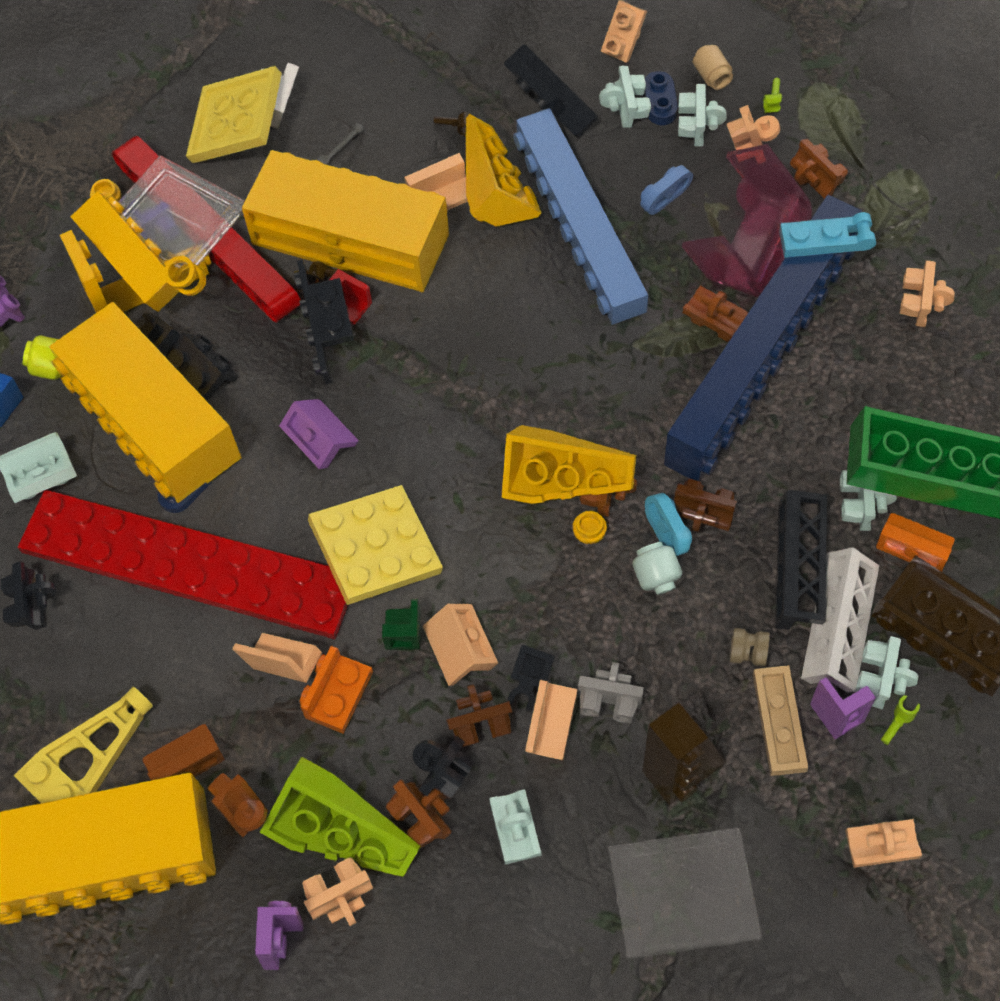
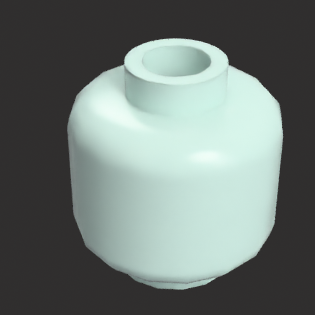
(657, 568)

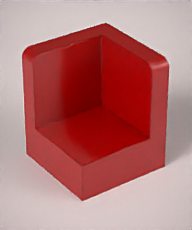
(356, 295)

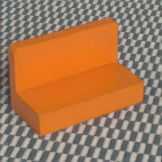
(908, 538)

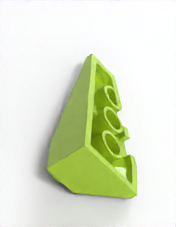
(332, 819)

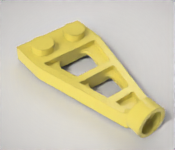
(42, 772)

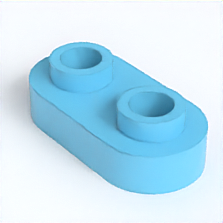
(667, 523)

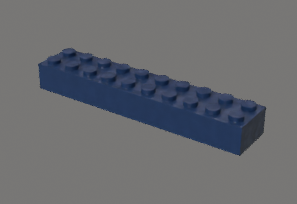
(753, 355)

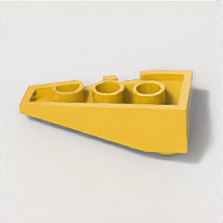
(492, 180)
(558, 466)

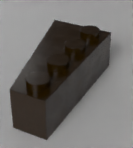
(678, 755)

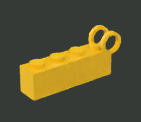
(134, 256)

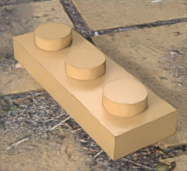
(780, 720)

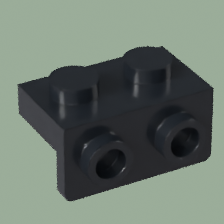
(200, 364)

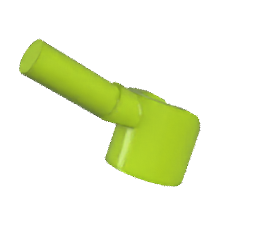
(772, 101)
(901, 716)

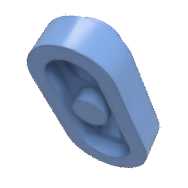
(666, 190)

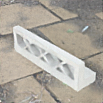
(829, 641)

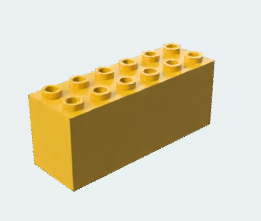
(347, 220)
(144, 403)
(103, 846)

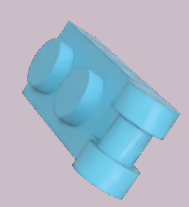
(827, 236)

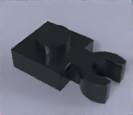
(159, 333)
(529, 669)

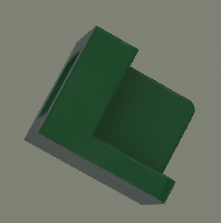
(402, 628)

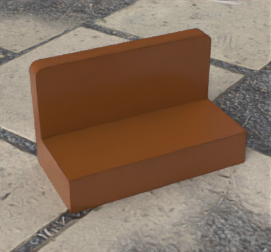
(189, 753)

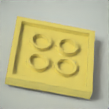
(234, 115)
(374, 544)

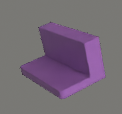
(316, 431)
(839, 714)

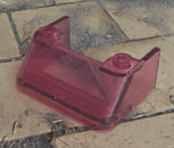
(769, 199)

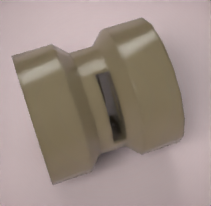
(741, 643)

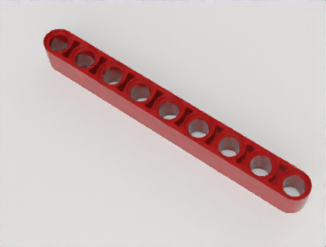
(231, 253)

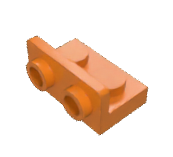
(335, 690)

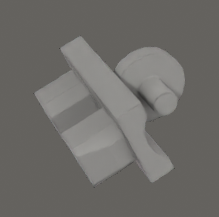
(612, 689)

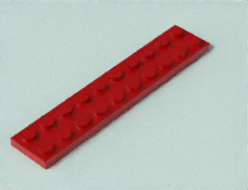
(185, 563)

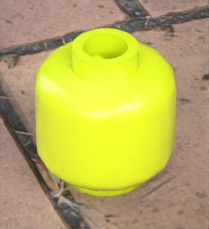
(39, 356)

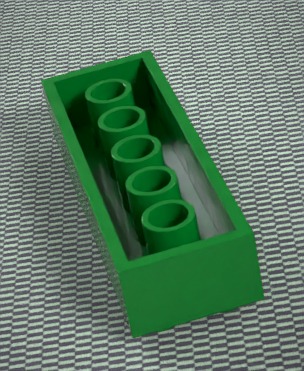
(925, 461)

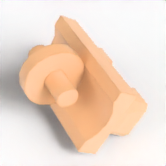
(623, 31)
(750, 134)
(929, 295)
(883, 843)
(323, 900)

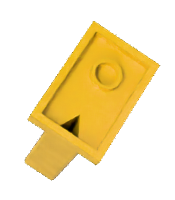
(90, 276)

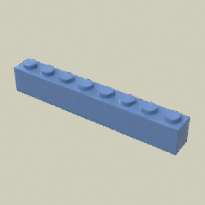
(581, 217)

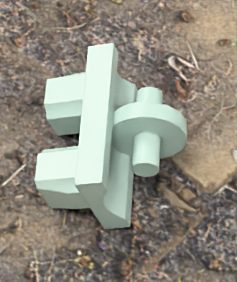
(621, 97)
(695, 125)
(863, 509)
(885, 656)
(515, 827)

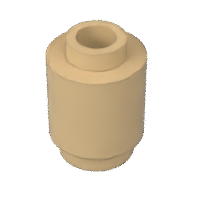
(713, 67)

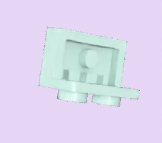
(36, 467)

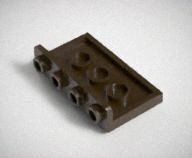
(945, 623)

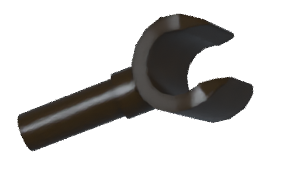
(460, 122)
(319, 270)

